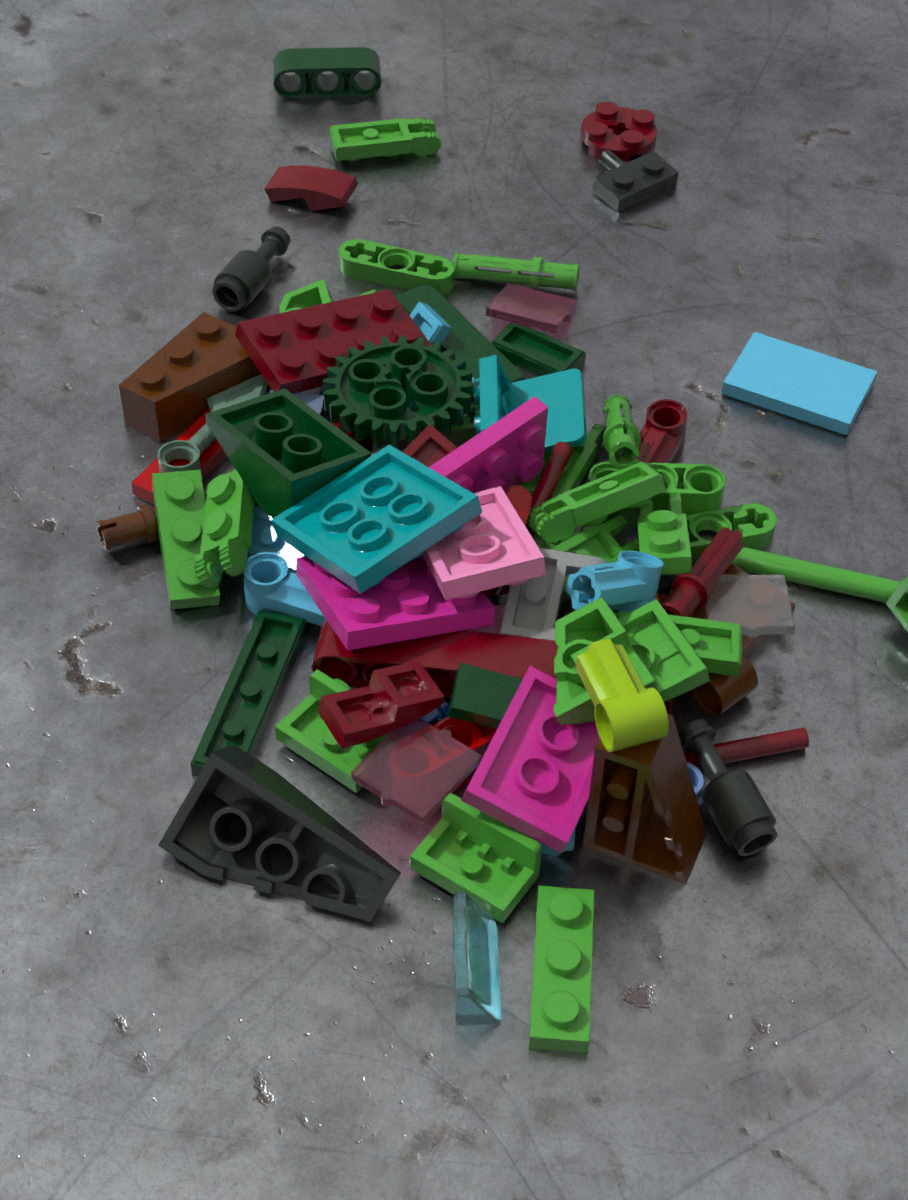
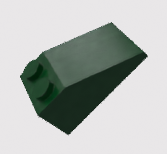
(283, 448)

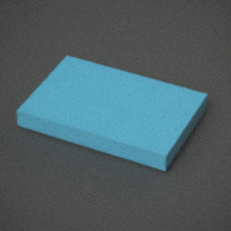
(799, 383)

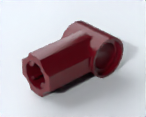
(663, 432)

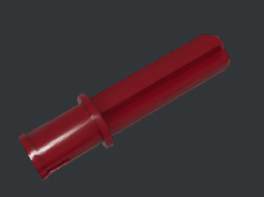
(693, 589)

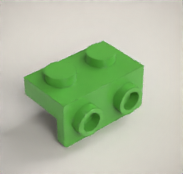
(310, 737)
(478, 857)

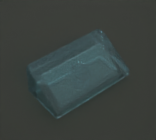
(475, 963)

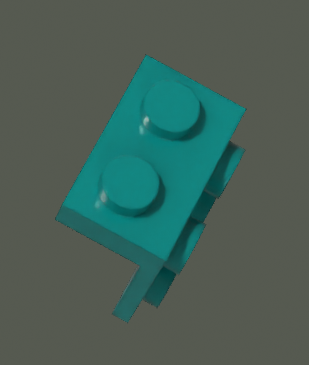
(558, 391)

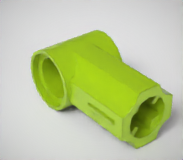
(623, 707)

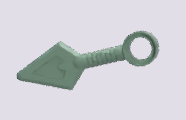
(193, 448)

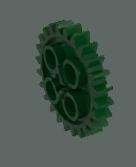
(422, 390)

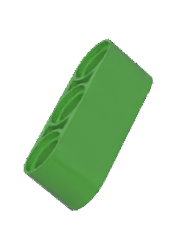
(698, 484)

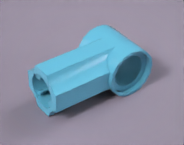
(622, 584)
(277, 589)

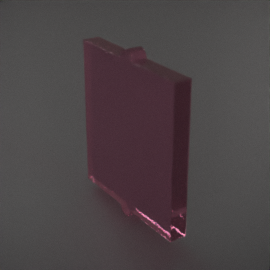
(531, 308)
(416, 768)

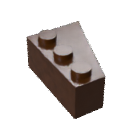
(177, 380)
(645, 807)

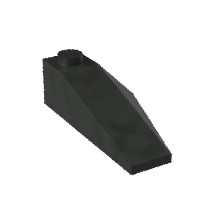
(267, 834)

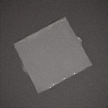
(754, 602)

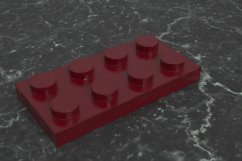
(301, 344)

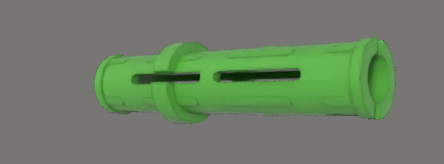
(565, 274)
(620, 432)

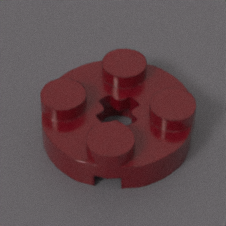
(620, 130)

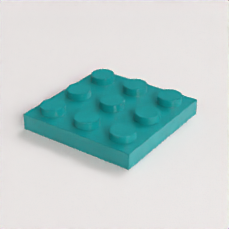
(376, 517)

